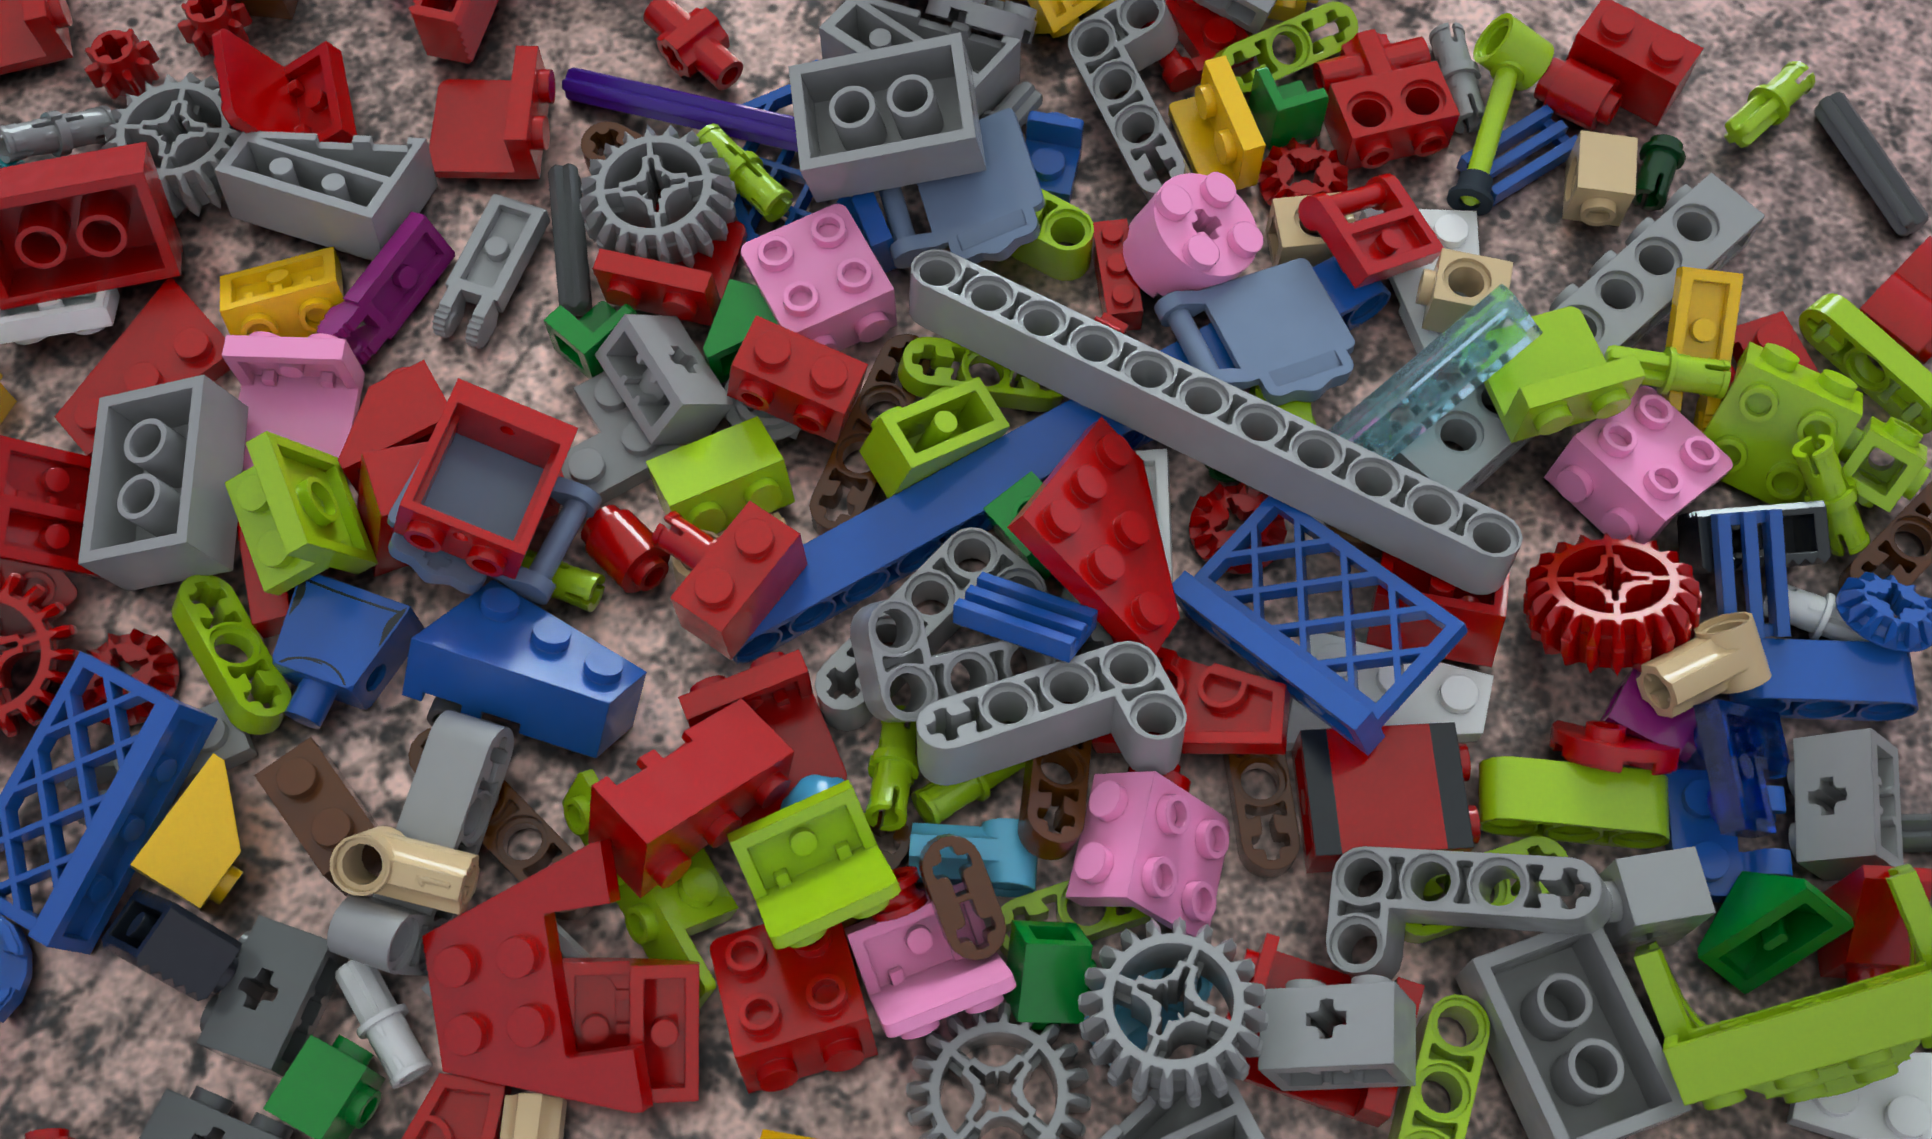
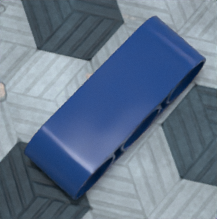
(1834, 681)

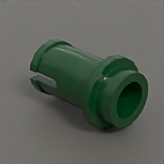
(1660, 160)

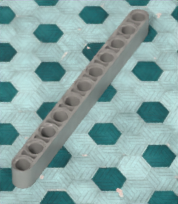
(1215, 423)

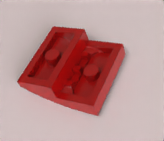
(42, 505)
(641, 1003)

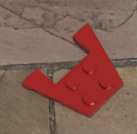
(506, 996)

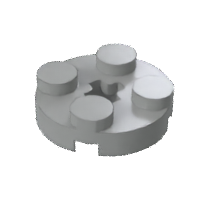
(989, 16)

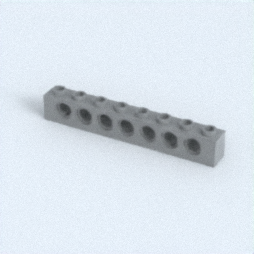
(1697, 230)

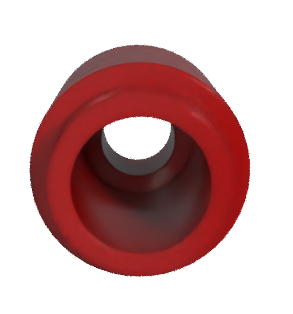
(1579, 93)
(625, 549)

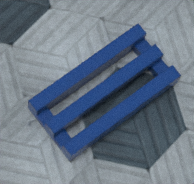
(1516, 133)
(1774, 568)
(1025, 617)

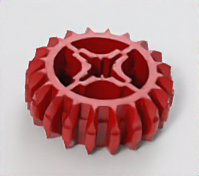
(1611, 602)
(44, 638)

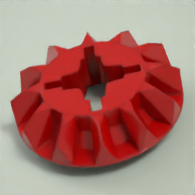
(1280, 165)
(1212, 515)
(141, 651)

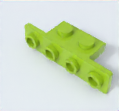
(663, 916)

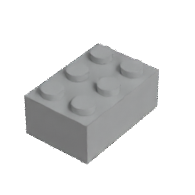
(886, 118)
(159, 484)
(1572, 1038)

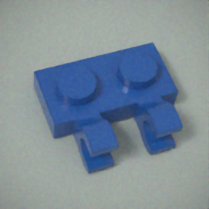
(1719, 854)

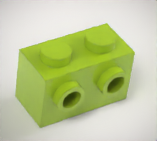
(931, 434)
(720, 475)

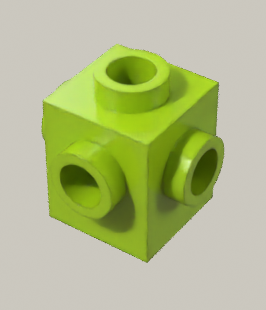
(1885, 483)

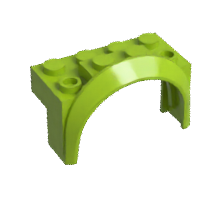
(1808, 1044)

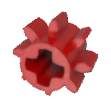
(210, 16)
(121, 63)

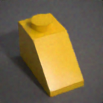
(196, 841)

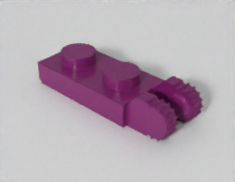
(389, 287)

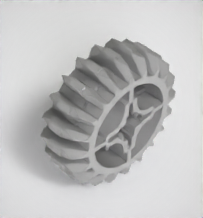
(178, 135)
(692, 206)
(1124, 985)
(1035, 1051)

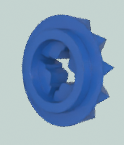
(1870, 606)

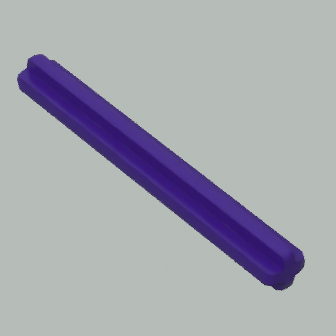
(680, 108)

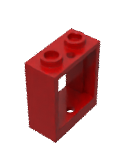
(504, 427)

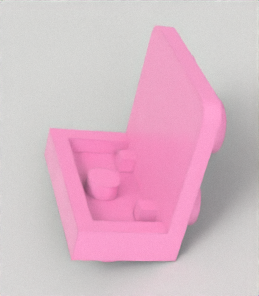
(823, 279)
(297, 387)
(1638, 468)
(1149, 850)
(918, 977)

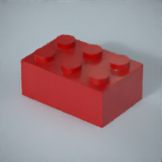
(84, 226)

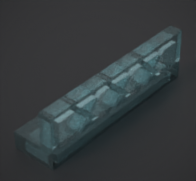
(1440, 375)

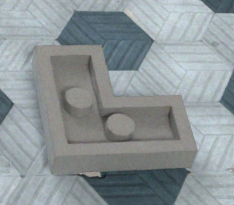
(617, 454)

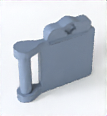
(977, 212)
(1274, 328)
(493, 494)

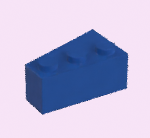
(528, 668)

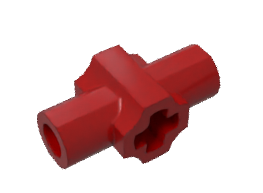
(693, 42)
(1369, 55)

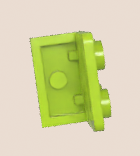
(1561, 379)
(1771, 410)
(814, 866)

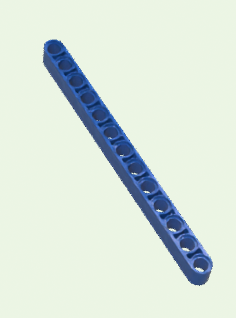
(913, 524)

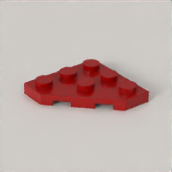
(1102, 537)

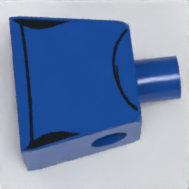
(340, 646)

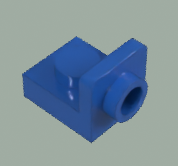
(1055, 150)

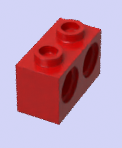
(1390, 116)

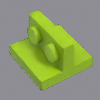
(297, 514)

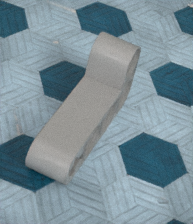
(1117, 69)
(935, 580)
(926, 673)
(964, 734)
(445, 807)
(1464, 905)

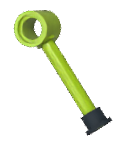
(1515, 61)

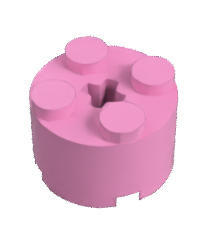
(1191, 236)

